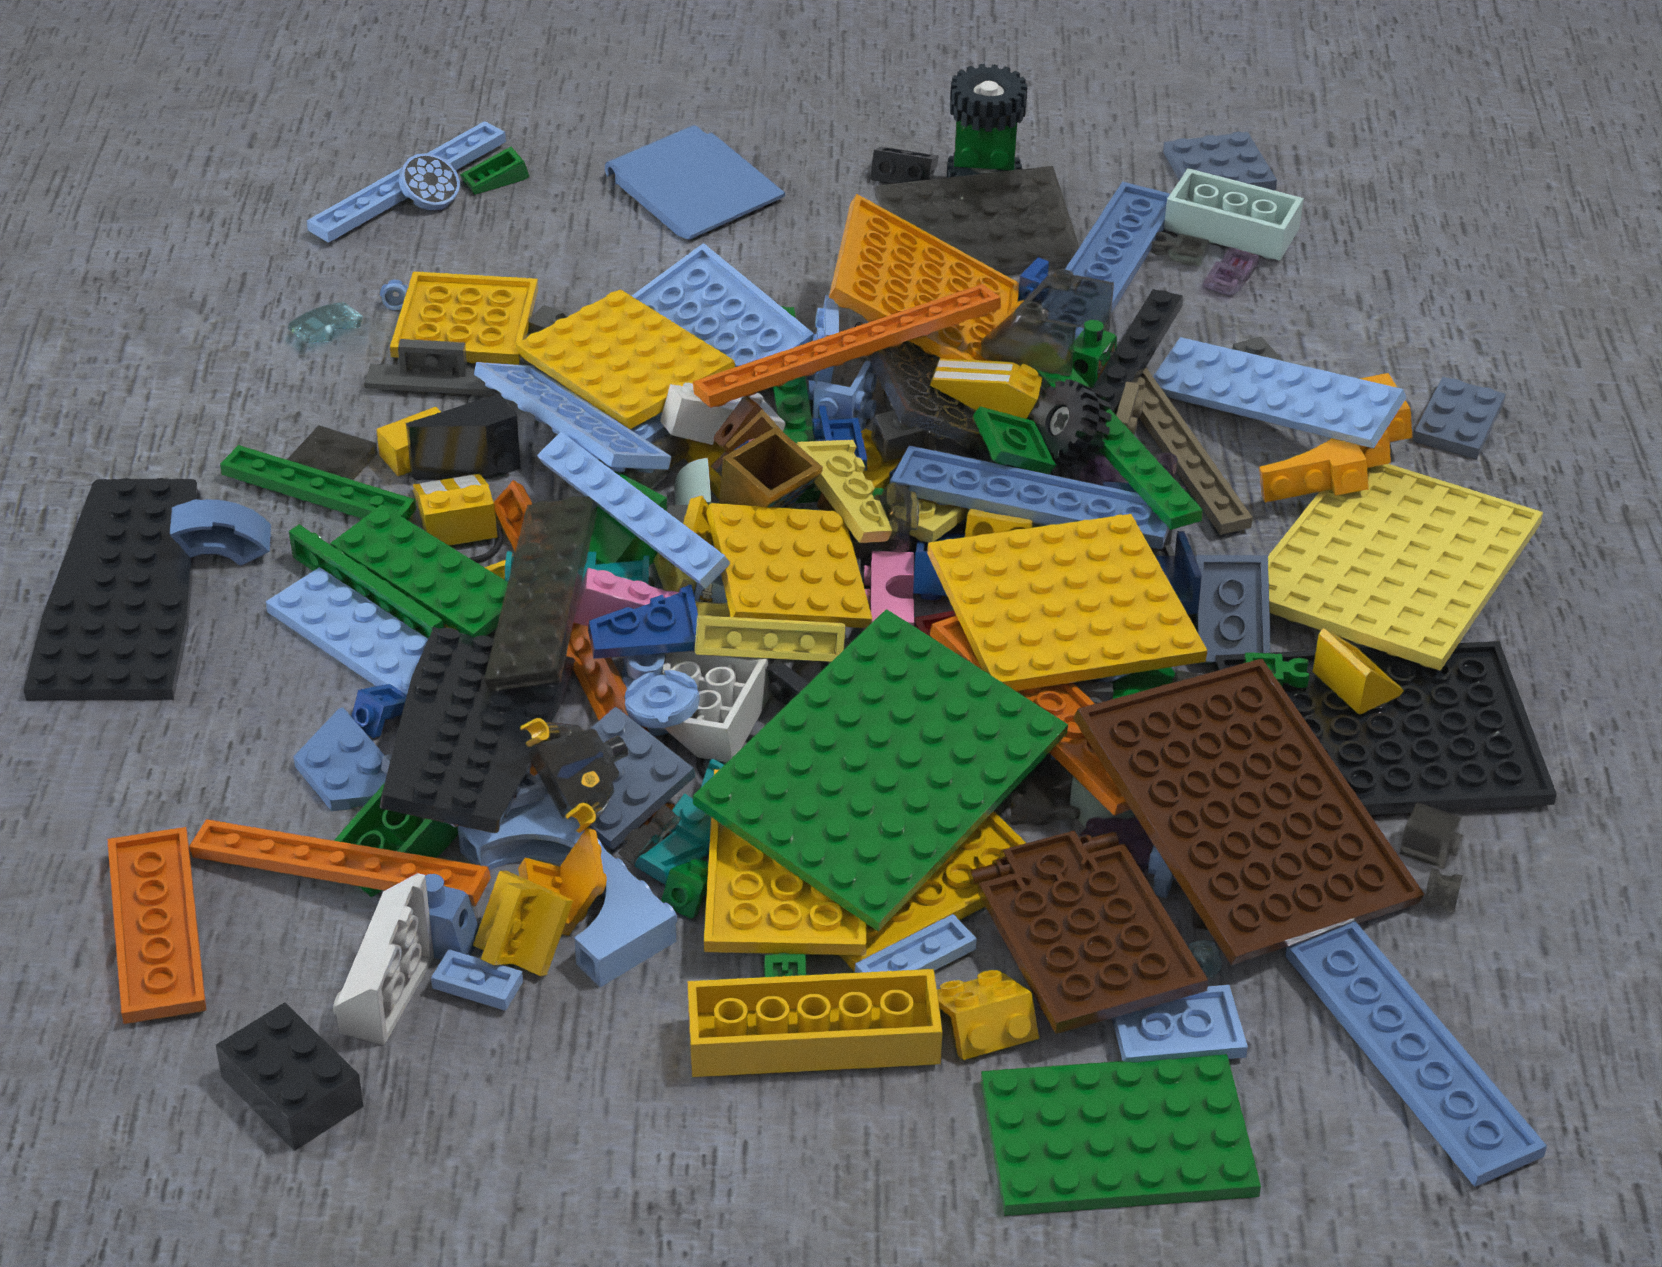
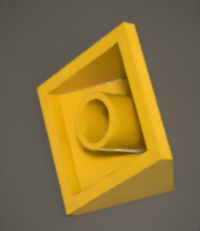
(1352, 674)

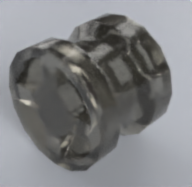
(1442, 890)

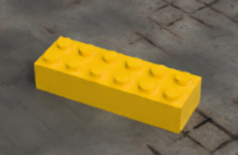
(814, 1022)

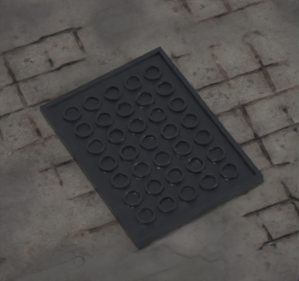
(1443, 743)

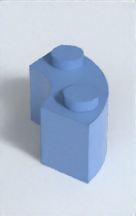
(220, 529)

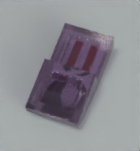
(1232, 272)

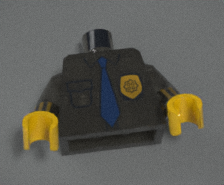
(575, 767)

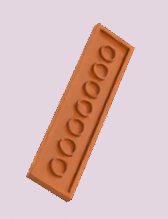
(1061, 701)

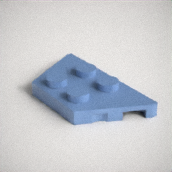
(341, 763)

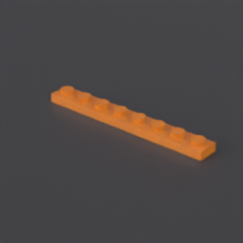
(329, 859)

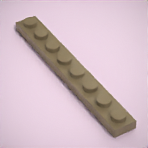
(1193, 464)

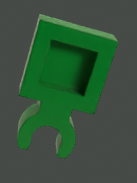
(1289, 672)

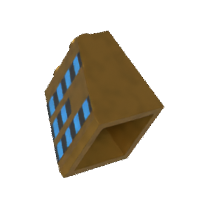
(767, 472)

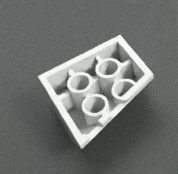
(730, 702)
(387, 964)

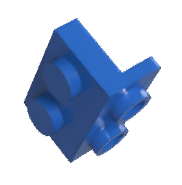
(839, 430)

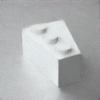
(692, 419)

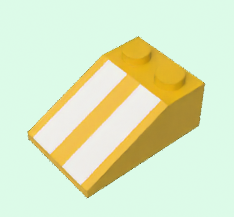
(989, 384)
(457, 509)

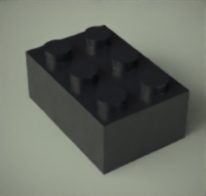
(289, 1076)

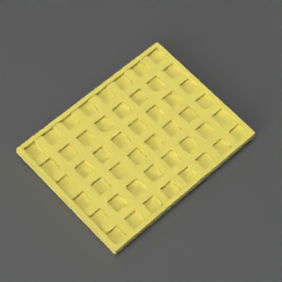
(1398, 562)

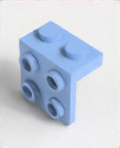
(851, 401)

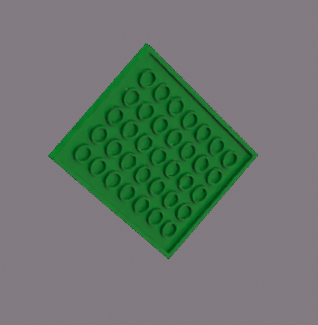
(880, 768)

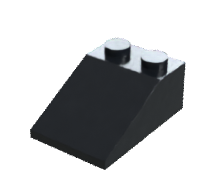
(465, 441)

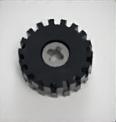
(1072, 422)

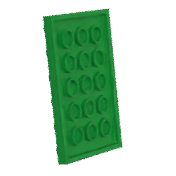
(1118, 1135)

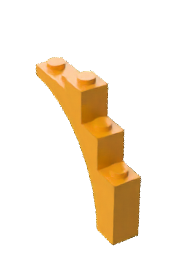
(1336, 462)

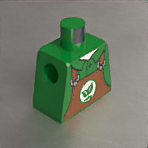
(1093, 351)

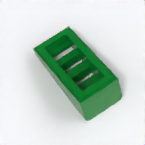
(496, 172)

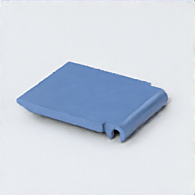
(692, 181)

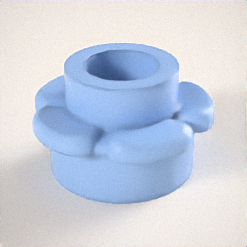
(389, 299)

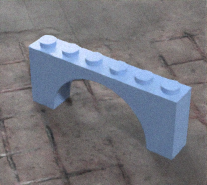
(632, 920)

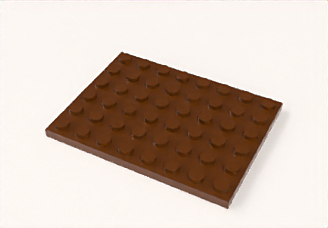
(1247, 809)

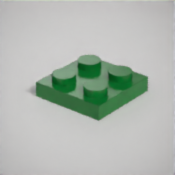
(1013, 441)

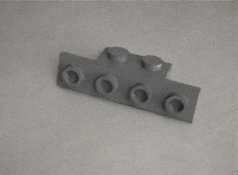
(428, 368)

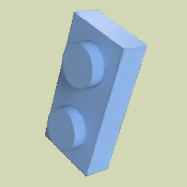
(477, 980)

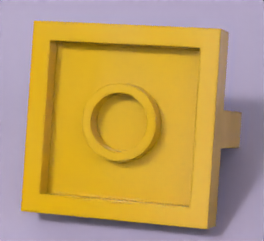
(522, 924)

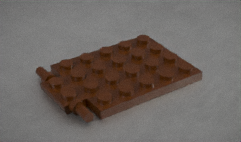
(1086, 929)

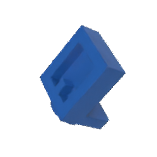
(1032, 277)
(376, 705)

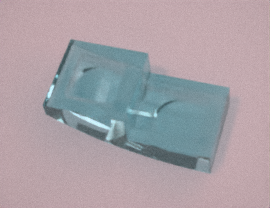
(321, 322)

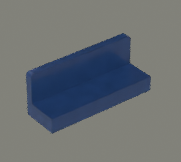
(1183, 573)

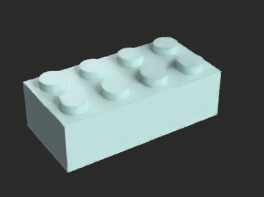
(1233, 214)

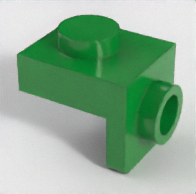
(686, 887)

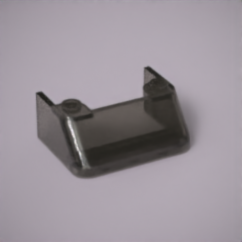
(1044, 322)

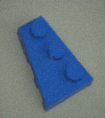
(655, 628)

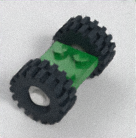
(986, 112)

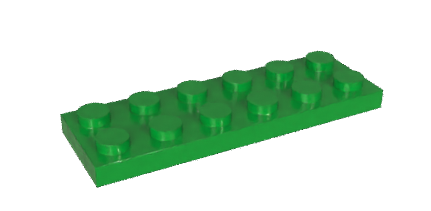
(426, 570)

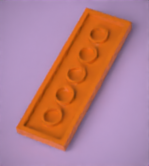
(155, 926)

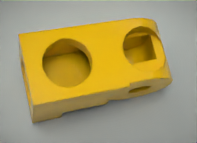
(987, 523)

